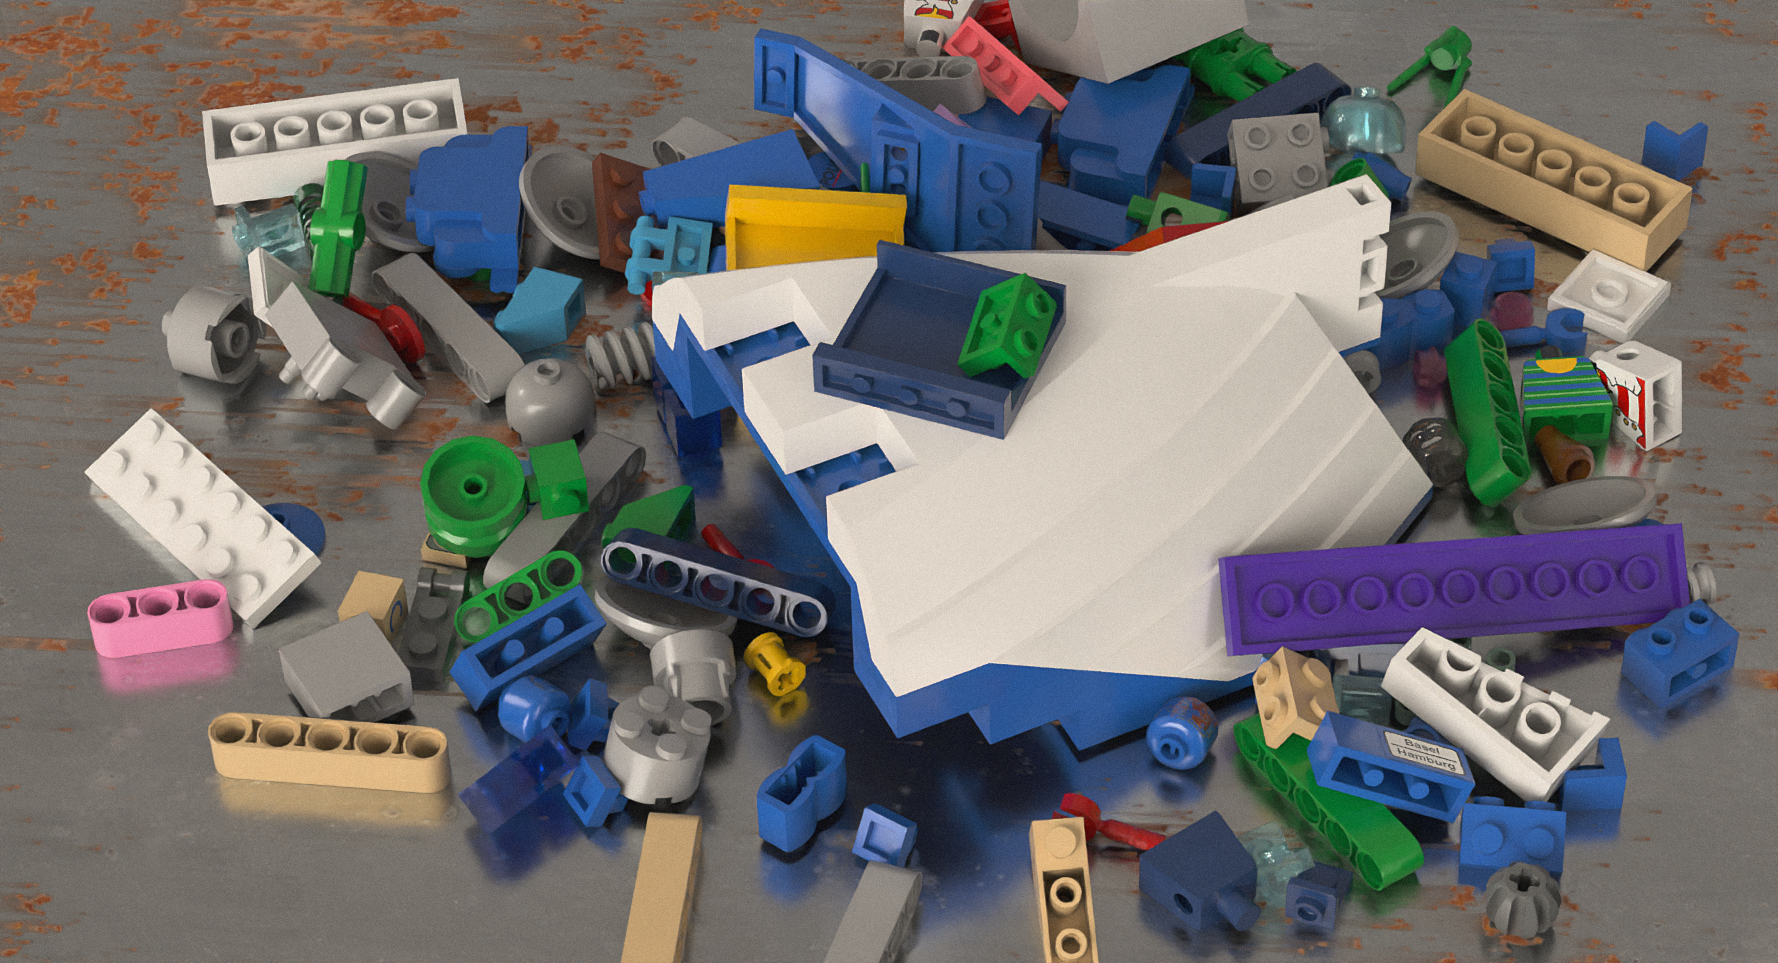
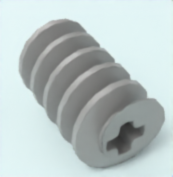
(620, 354)

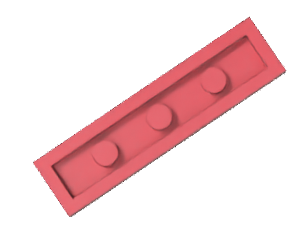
(1000, 69)

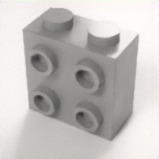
(1277, 158)
(347, 672)

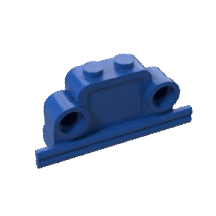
(1119, 131)
(472, 204)

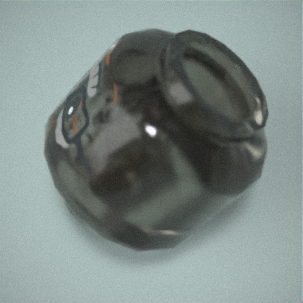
(1437, 449)

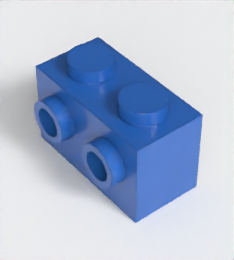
(1679, 652)

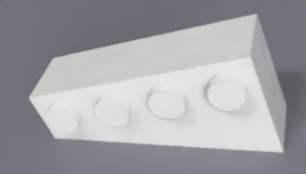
(1493, 715)

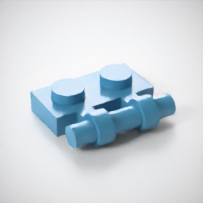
(684, 247)

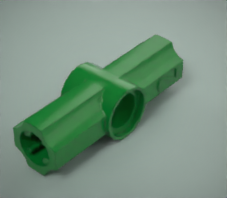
(338, 228)

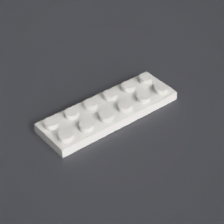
(202, 517)

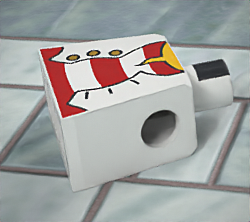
(933, 22)
(1643, 391)

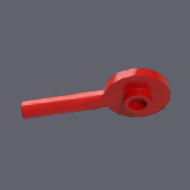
(395, 324)

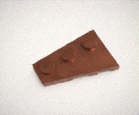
(616, 207)

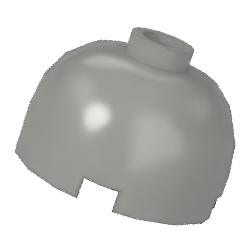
(550, 402)

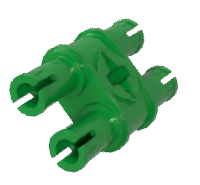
(1232, 62)

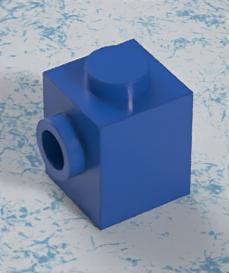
(1469, 287)

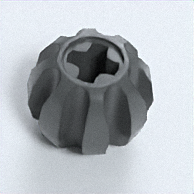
(1522, 899)

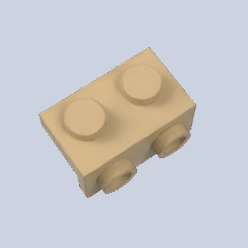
(1292, 696)

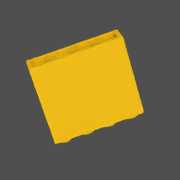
(807, 224)

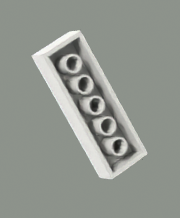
(287, 143)

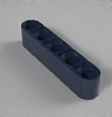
(1299, 93)
(696, 589)

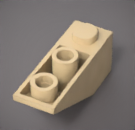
(1063, 890)

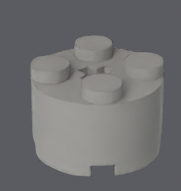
(213, 334)
(657, 746)

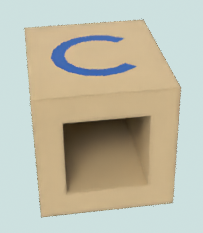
(382, 598)

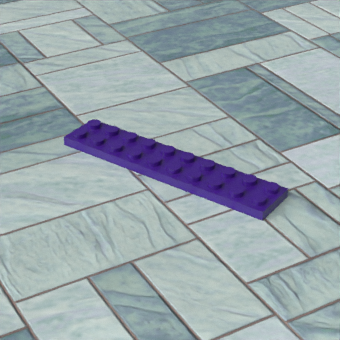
(1452, 588)

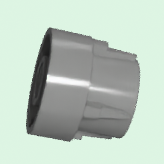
(696, 669)

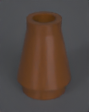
(1564, 456)

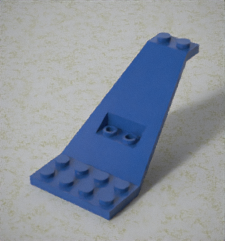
(959, 182)

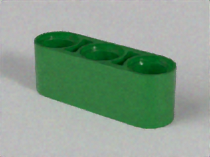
(495, 601)

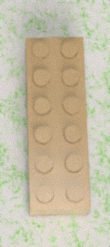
(1553, 180)

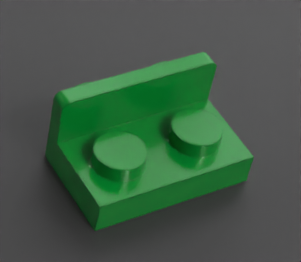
(1008, 328)

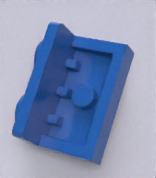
(1501, 834)

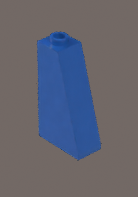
(700, 184)

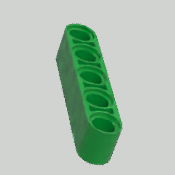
(1487, 413)
(1355, 827)

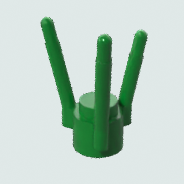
(1445, 53)

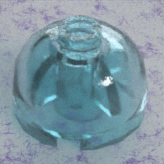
(1365, 122)

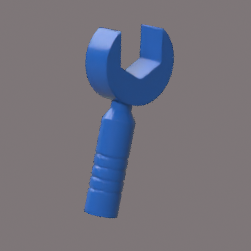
(1553, 333)

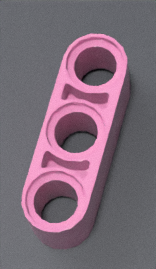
(160, 618)

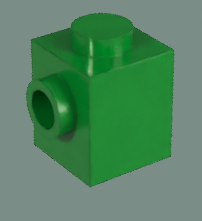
(557, 480)

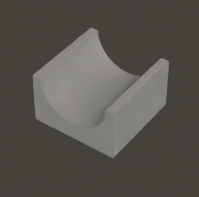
(1118, 36)

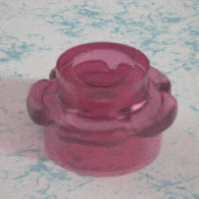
(1512, 311)
(1429, 368)

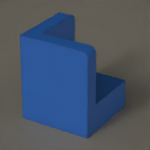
(1674, 153)
(1214, 186)
(1597, 784)

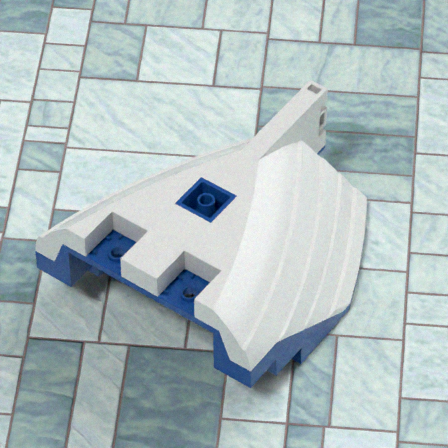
(1080, 555)

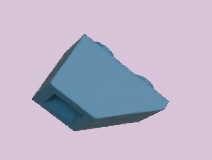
(541, 311)

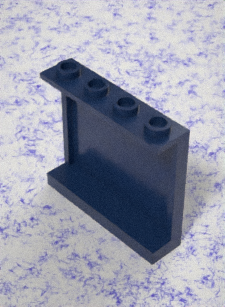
(907, 341)

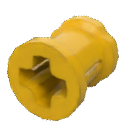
(774, 664)

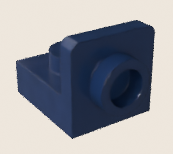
(1318, 895)

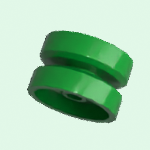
(473, 495)

